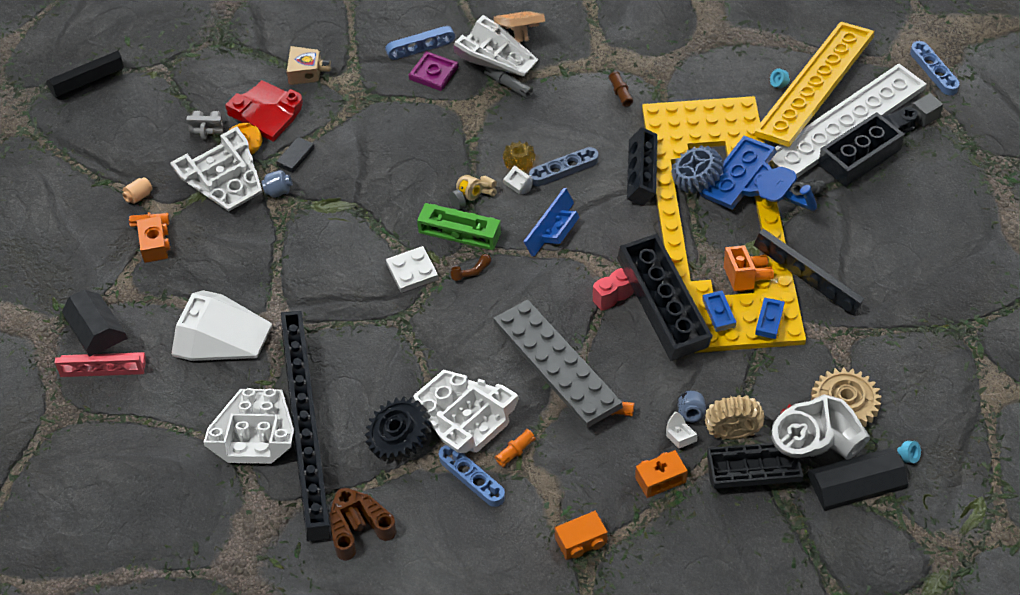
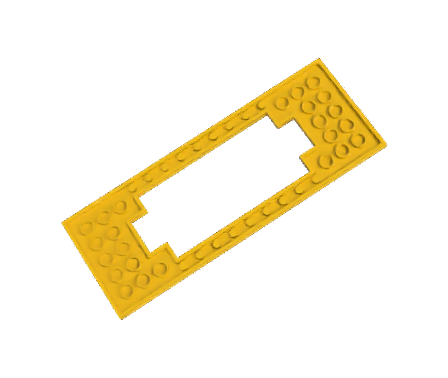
(713, 125)

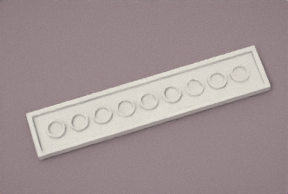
(879, 96)

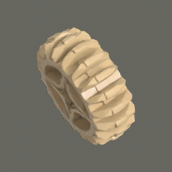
(734, 417)

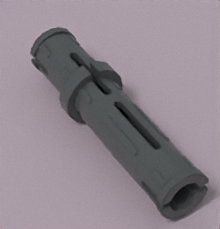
(504, 78)
(816, 186)

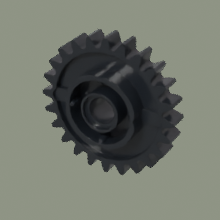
(398, 429)

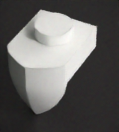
(518, 181)
(679, 431)

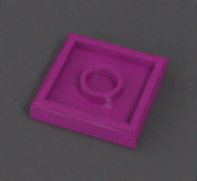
(433, 71)

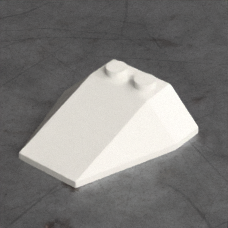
(494, 48)

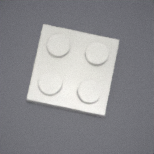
(412, 269)

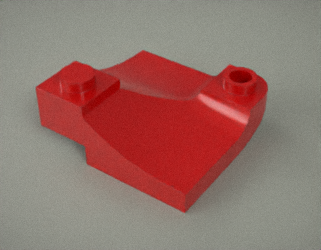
(266, 108)

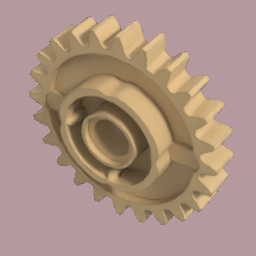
(859, 393)

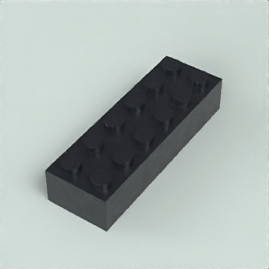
(664, 297)

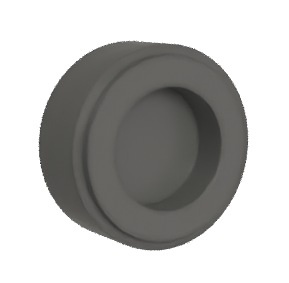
(457, 199)

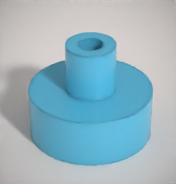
(779, 78)
(910, 451)

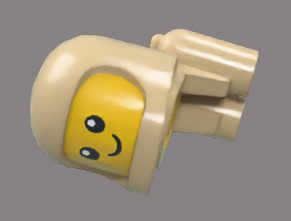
(473, 187)

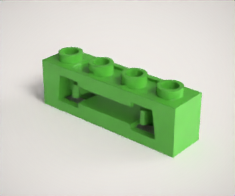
(459, 226)

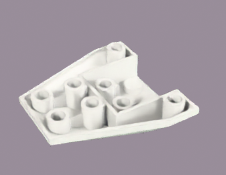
(218, 329)
(252, 427)

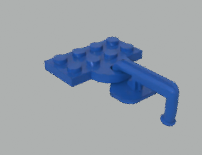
(749, 174)

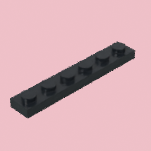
(808, 272)

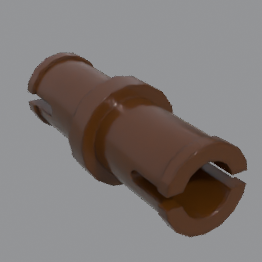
(621, 89)

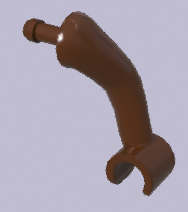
(458, 274)

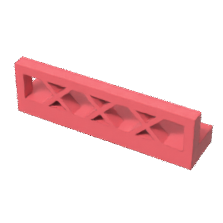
(101, 364)

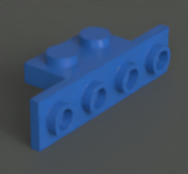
(553, 224)

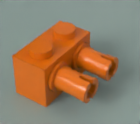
(745, 269)

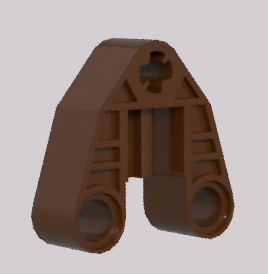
(348, 505)

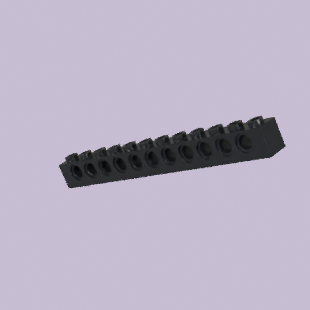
(304, 427)

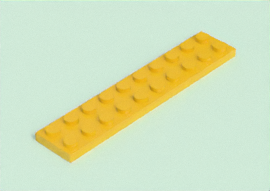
(814, 84)

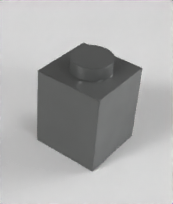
(927, 109)

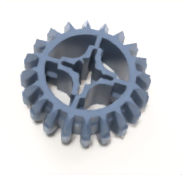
(697, 169)

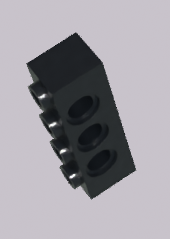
(642, 166)

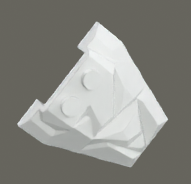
(222, 173)
(466, 411)

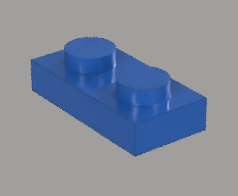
(719, 311)
(769, 318)

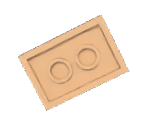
(518, 23)

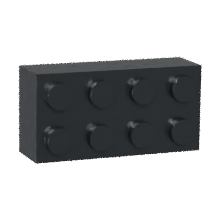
(861, 149)

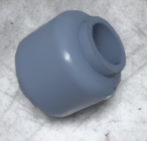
(276, 183)
(692, 406)

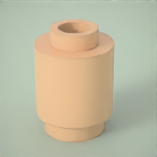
(137, 190)

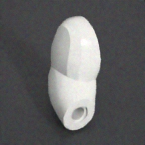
(817, 426)

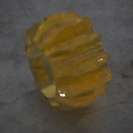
(519, 155)

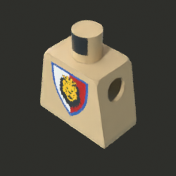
(305, 65)

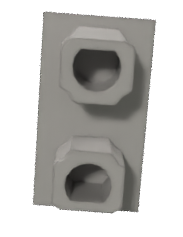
(205, 124)

